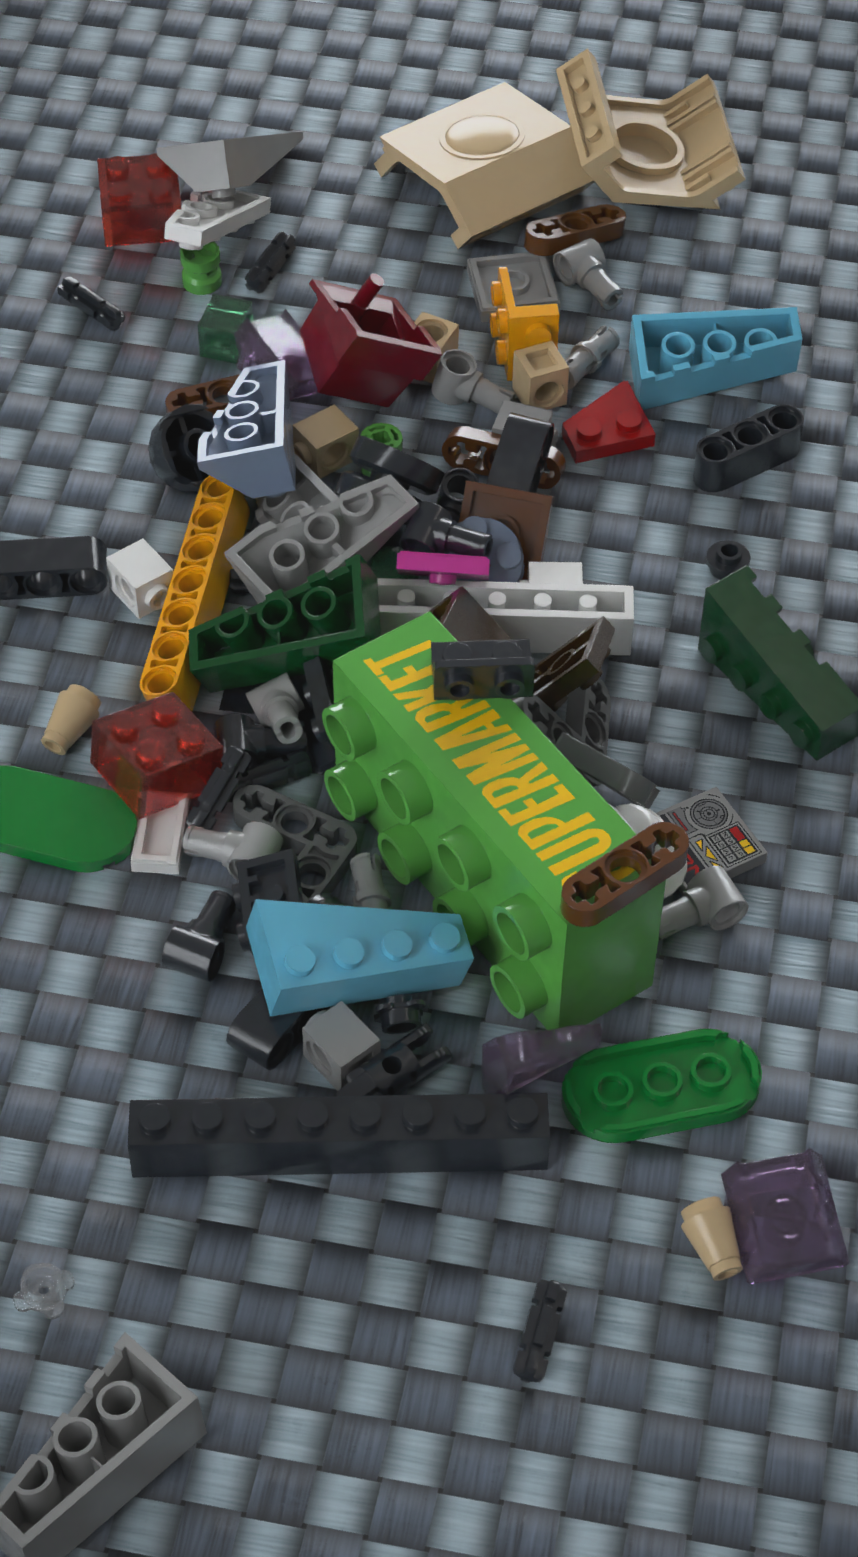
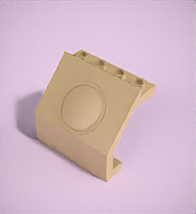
(650, 148)
(490, 159)

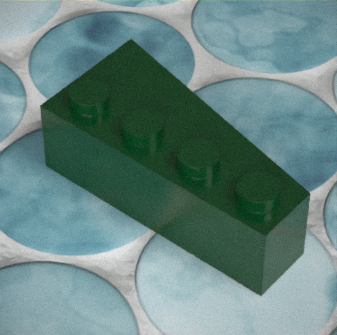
(288, 628)
(775, 665)

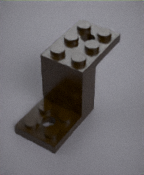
(557, 675)

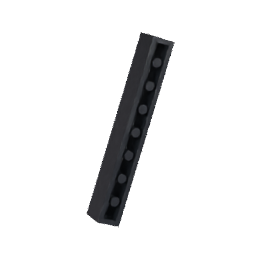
(338, 1135)

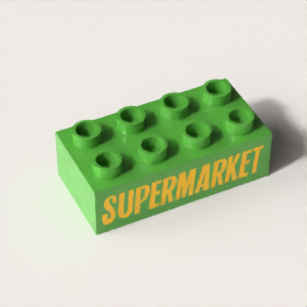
(488, 826)

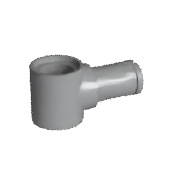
(586, 266)
(460, 382)
(278, 707)
(232, 847)
(708, 900)

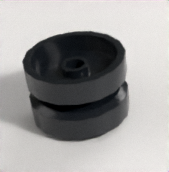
(384, 461)

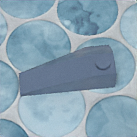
(253, 435)

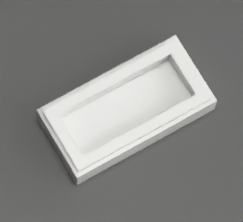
(160, 840)

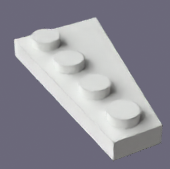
(210, 218)

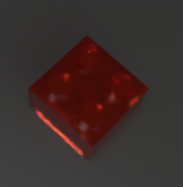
(136, 198)
(154, 754)

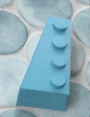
(710, 351)
(351, 954)

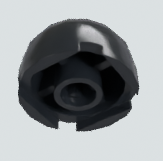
(175, 446)

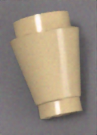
(70, 718)
(713, 1236)

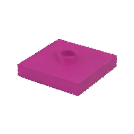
(443, 568)

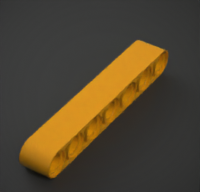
(195, 589)

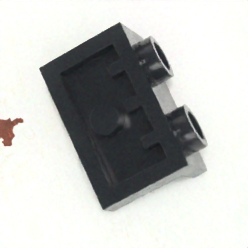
(482, 669)
(318, 696)
(265, 878)

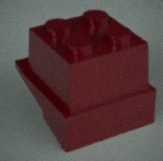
(364, 343)

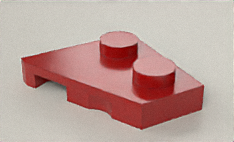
(608, 426)

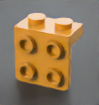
(519, 325)

